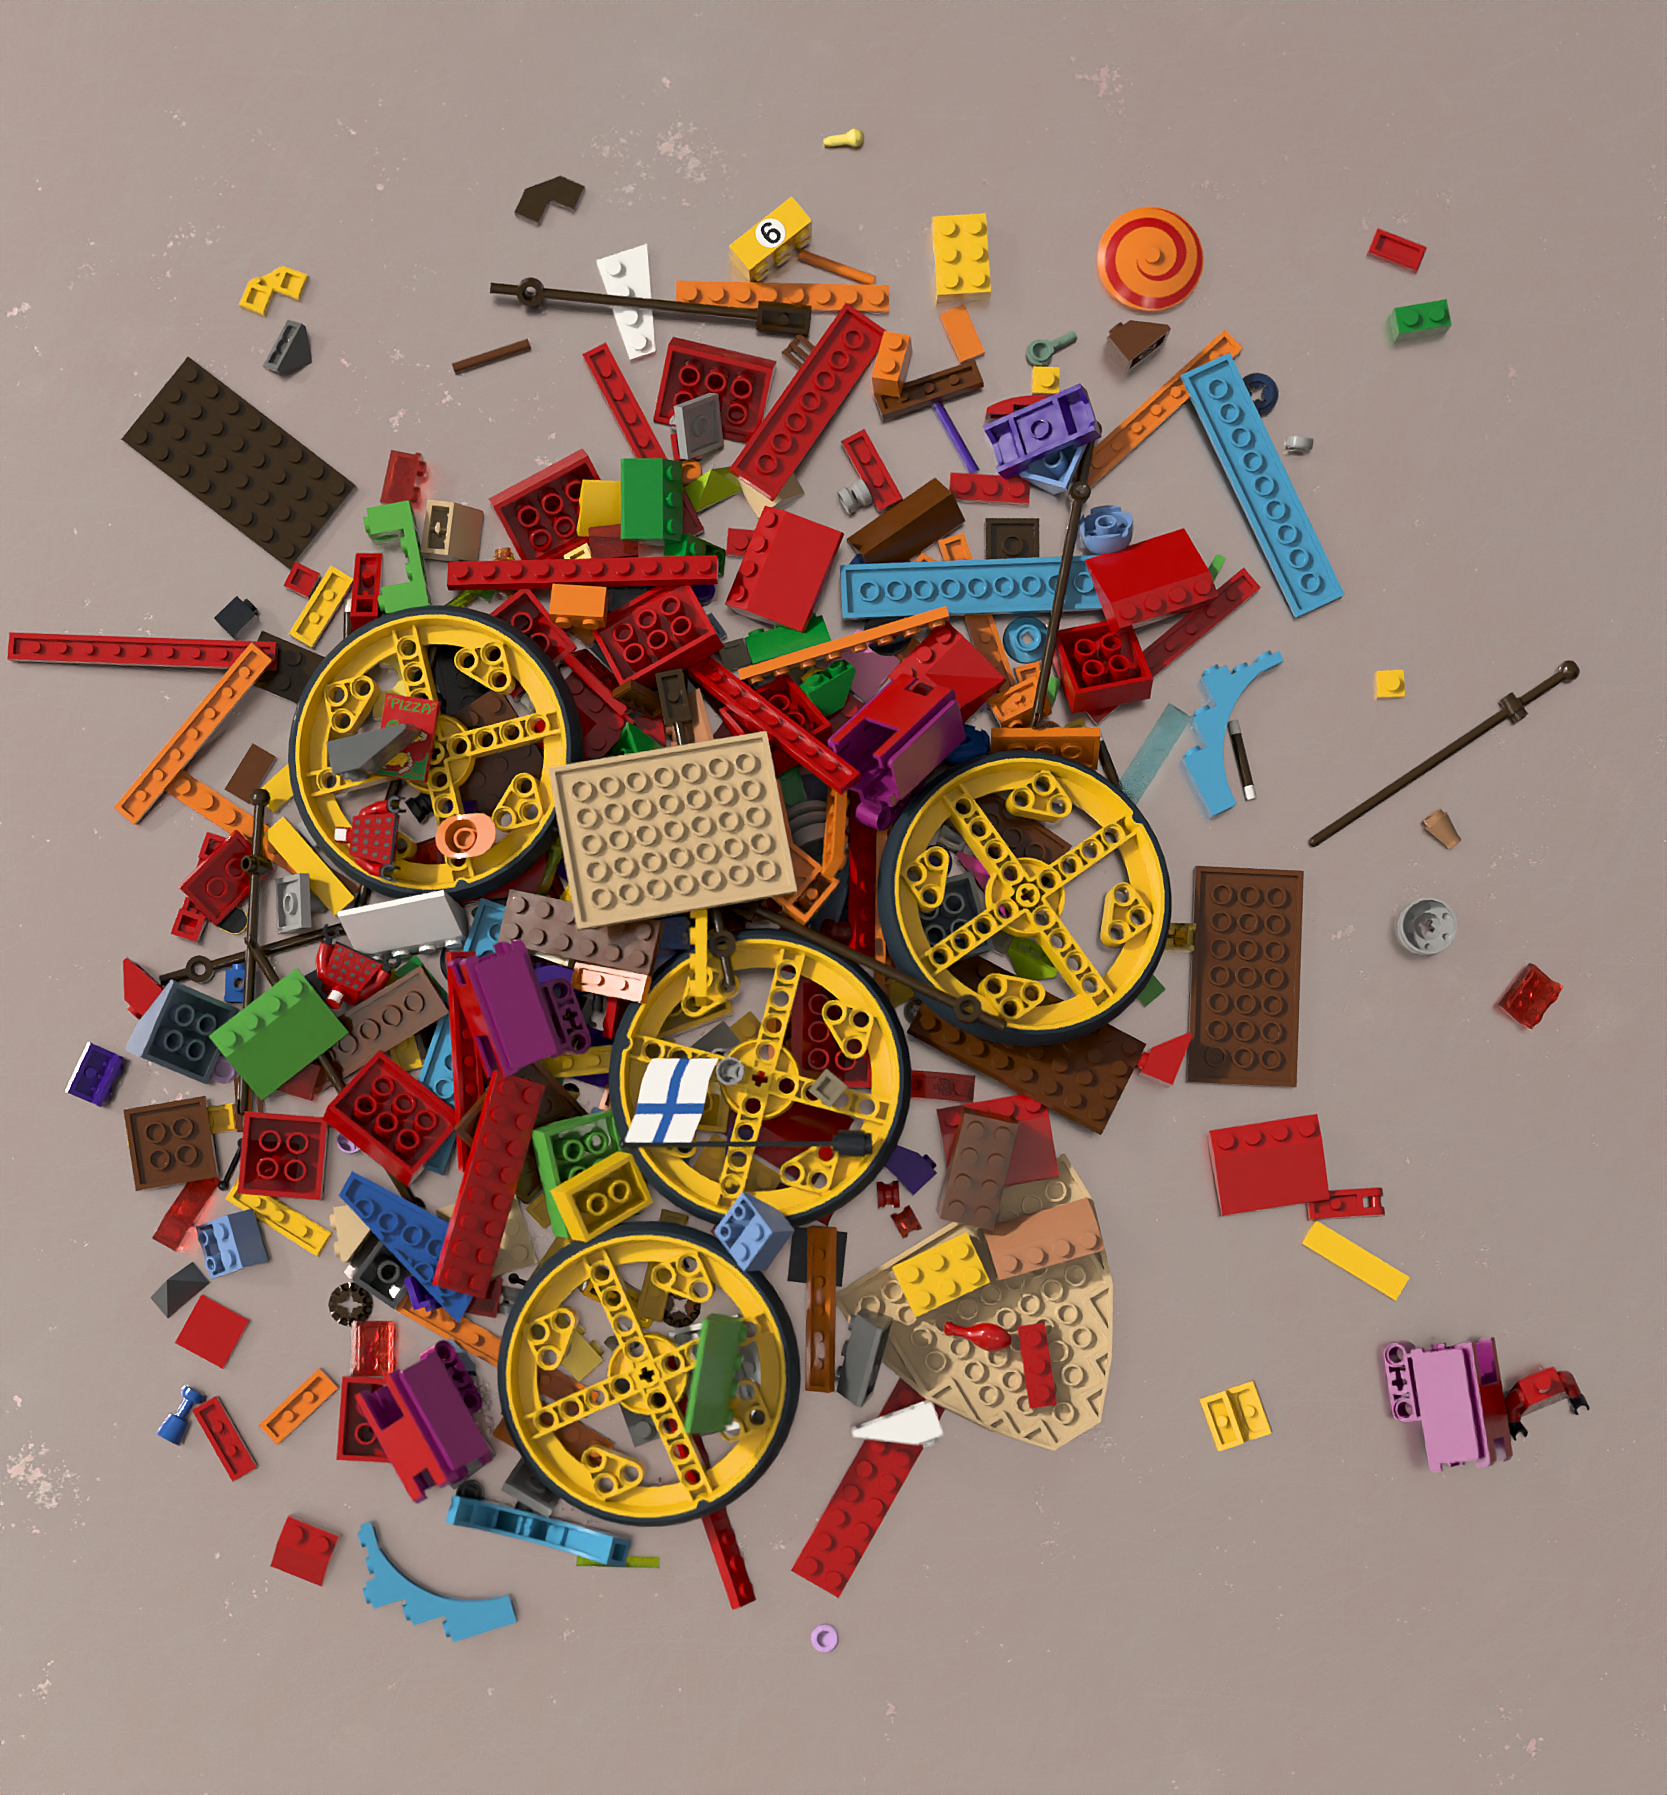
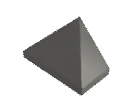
(290, 349)
(179, 1289)

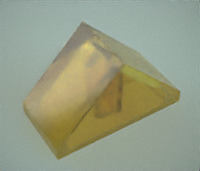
(1181, 938)

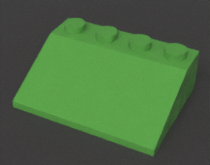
(279, 1034)
(570, 1148)
(715, 1374)

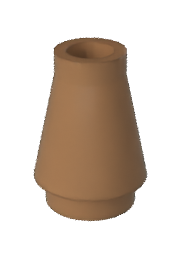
(1442, 828)

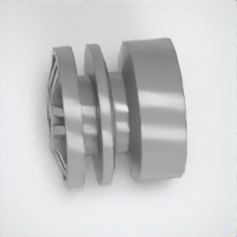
(808, 827)
(1442, 922)

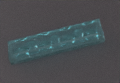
(1153, 752)

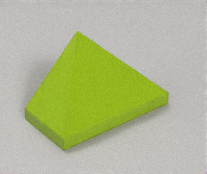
(712, 488)
(1030, 960)

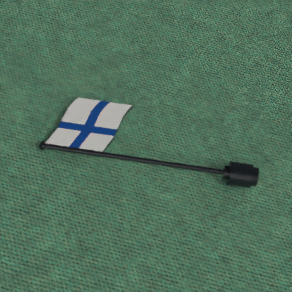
(674, 1102)

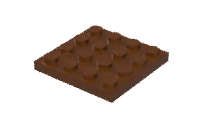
(496, 771)
(555, 1106)

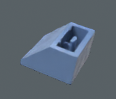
(753, 1232)
(231, 1243)

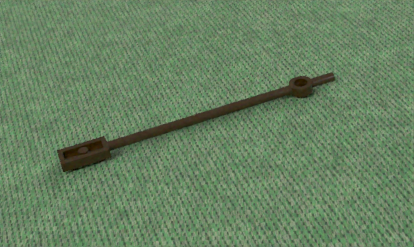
(769, 315)
(676, 714)
(749, 909)
(271, 948)

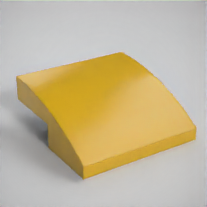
(599, 505)
(1236, 1415)

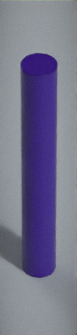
(955, 437)

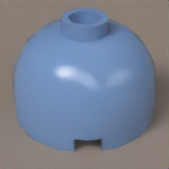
(1106, 529)

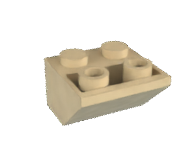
(451, 532)
(351, 1233)

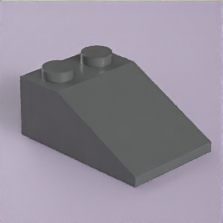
(368, 752)

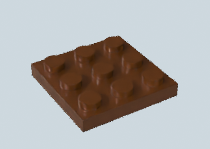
(170, 1143)

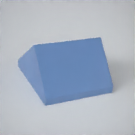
(1055, 470)

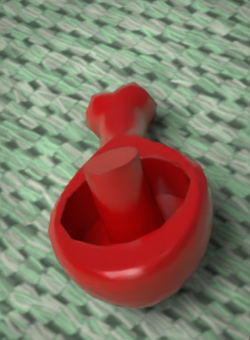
(984, 1335)

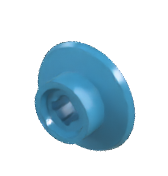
(1017, 648)

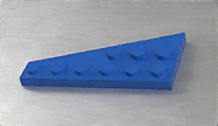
(407, 1232)

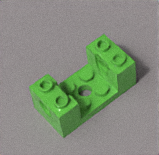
(392, 524)

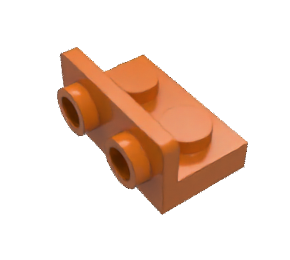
(1015, 705)

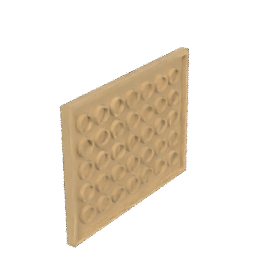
(672, 830)

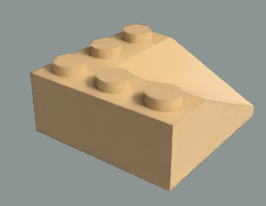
(516, 1245)

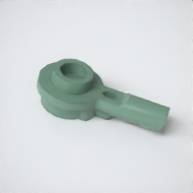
(1041, 351)

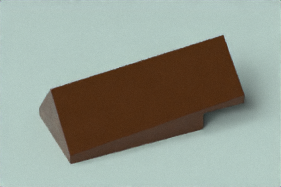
(908, 526)

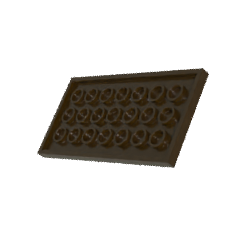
(239, 463)

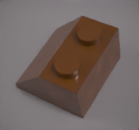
(1134, 341)

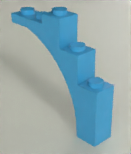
(1206, 765)
(538, 1529)
(462, 1616)

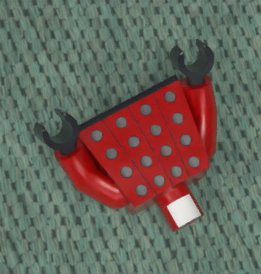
(374, 837)
(349, 973)
(1539, 1392)

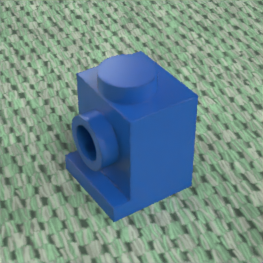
(232, 994)

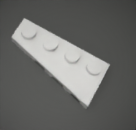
(629, 276)

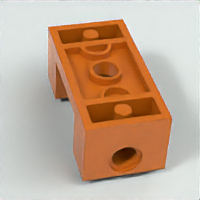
(811, 886)

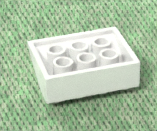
(406, 926)
(909, 1425)

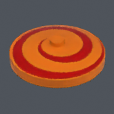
(1150, 260)

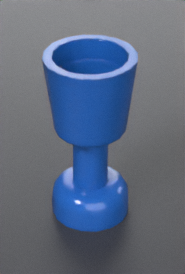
(175, 1425)

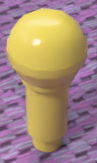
(854, 138)

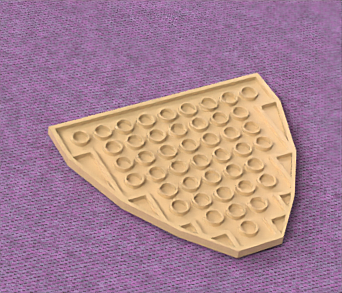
(991, 1386)

